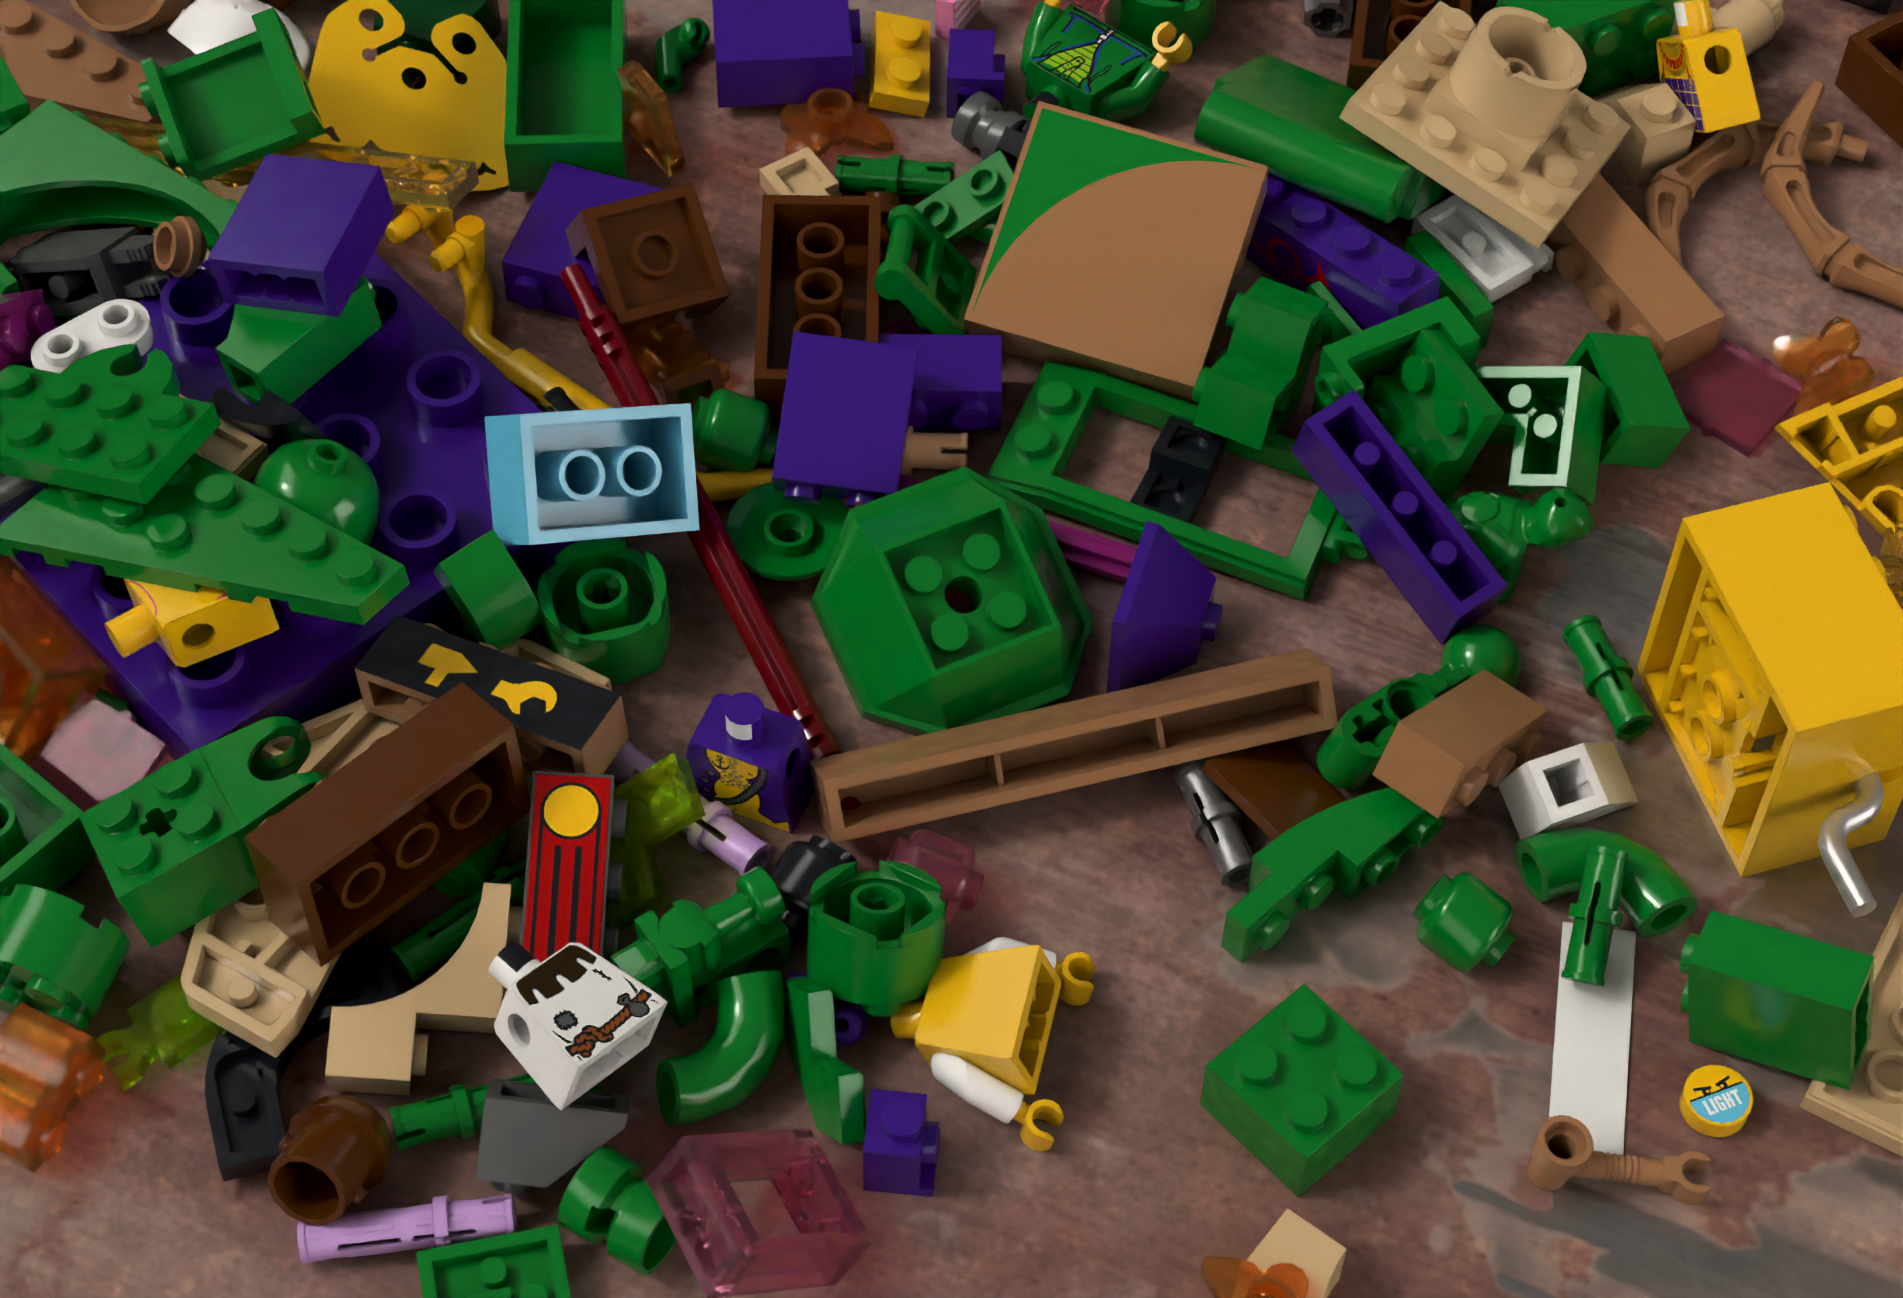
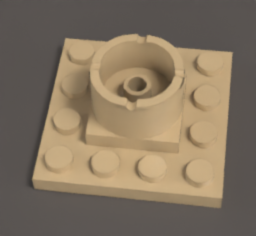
(1492, 114)

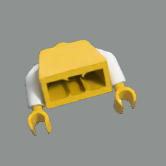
(991, 1024)

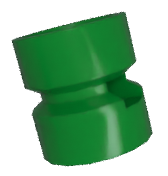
(616, 1205)

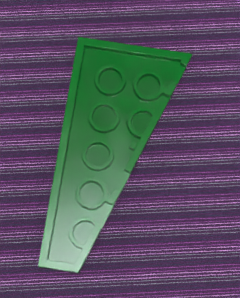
(213, 534)

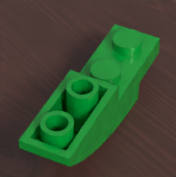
(1336, 848)

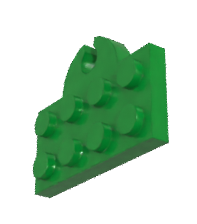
(101, 424)

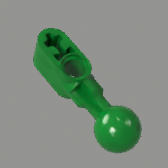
(1373, 720)

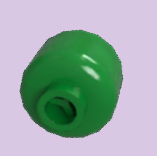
(733, 431)
(1464, 922)

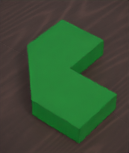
(830, 1086)

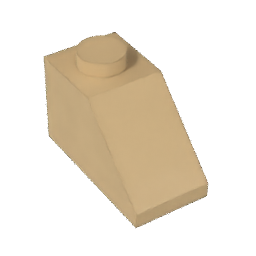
(1659, 130)

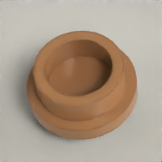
(179, 246)

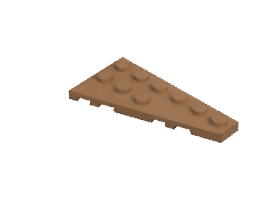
(69, 66)

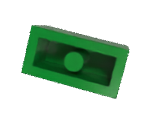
(1641, 409)

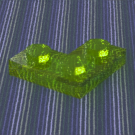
(658, 806)

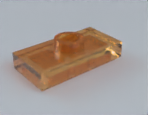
(650, 118)

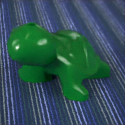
(1507, 525)

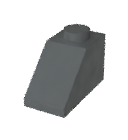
(533, 1141)

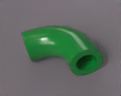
(1651, 889)
(734, 1058)

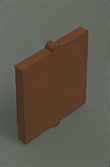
(1272, 785)

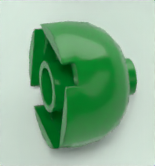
(325, 483)

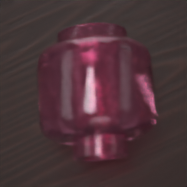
(946, 861)

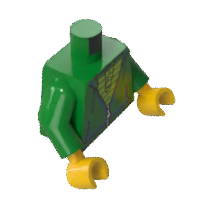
(1092, 66)

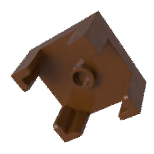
(651, 256)

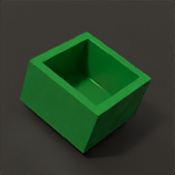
(1301, 1089)

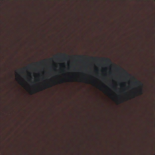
(245, 1081)

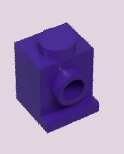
(973, 67)
(900, 1144)

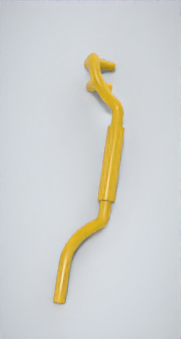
(464, 251)

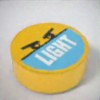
(1716, 1101)

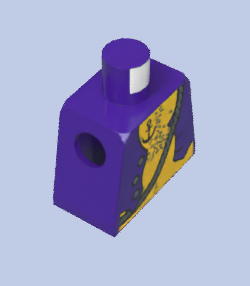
(752, 760)

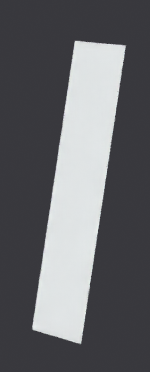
(1594, 1045)

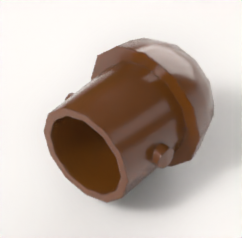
(329, 1159)

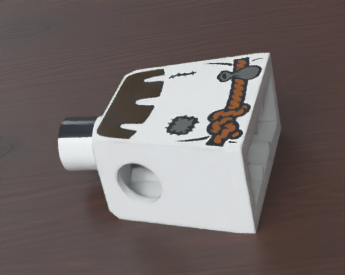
(571, 1017)

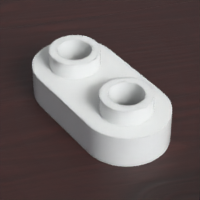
(100, 328)

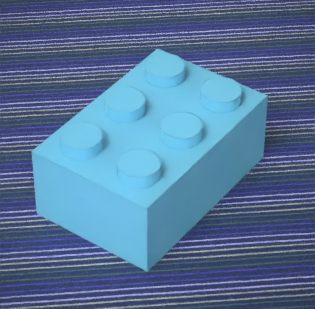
(592, 474)

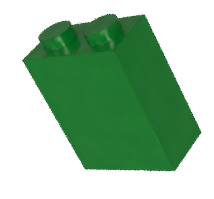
(1778, 998)

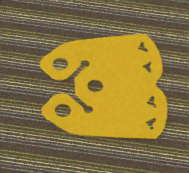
(374, 104)

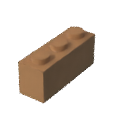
(1461, 743)

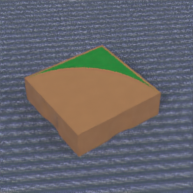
(1116, 250)

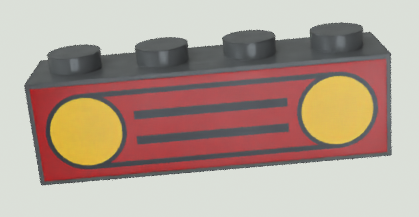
(570, 863)

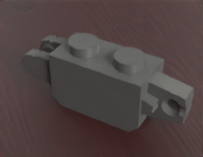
(88, 268)

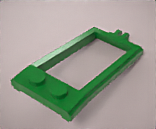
(1051, 428)

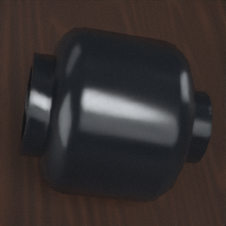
(797, 871)

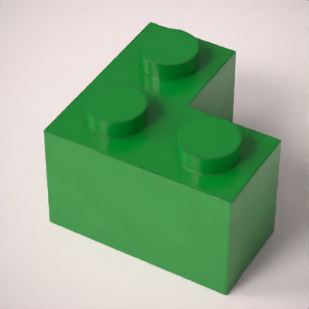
(1264, 368)
(1552, 422)

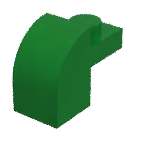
(489, 592)

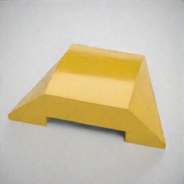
(1858, 450)

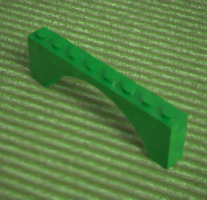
(72, 173)

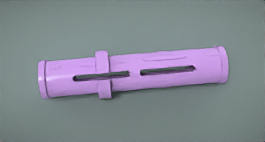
(739, 849)
(408, 1228)

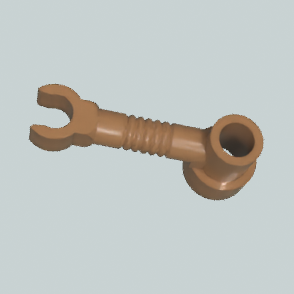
(1566, 1150)

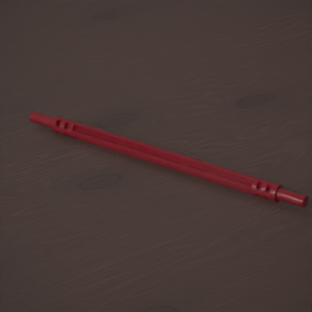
(712, 540)

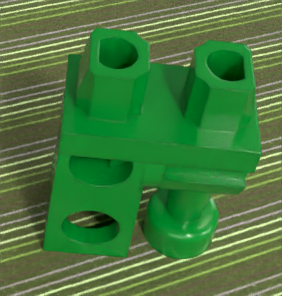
(701, 946)

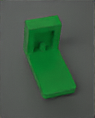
(970, 198)

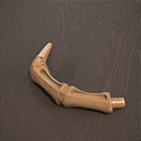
(1729, 149)
(1790, 194)

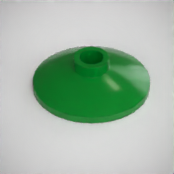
(784, 536)

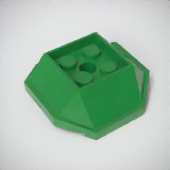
(902, 644)

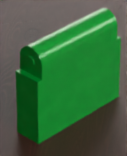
(1293, 126)

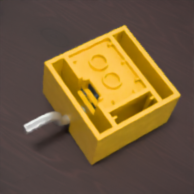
(1793, 633)

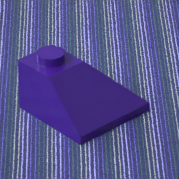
(1161, 613)

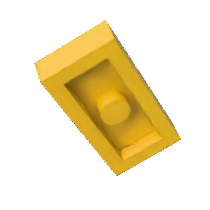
(899, 64)

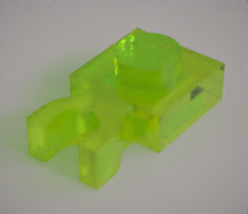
(160, 1028)

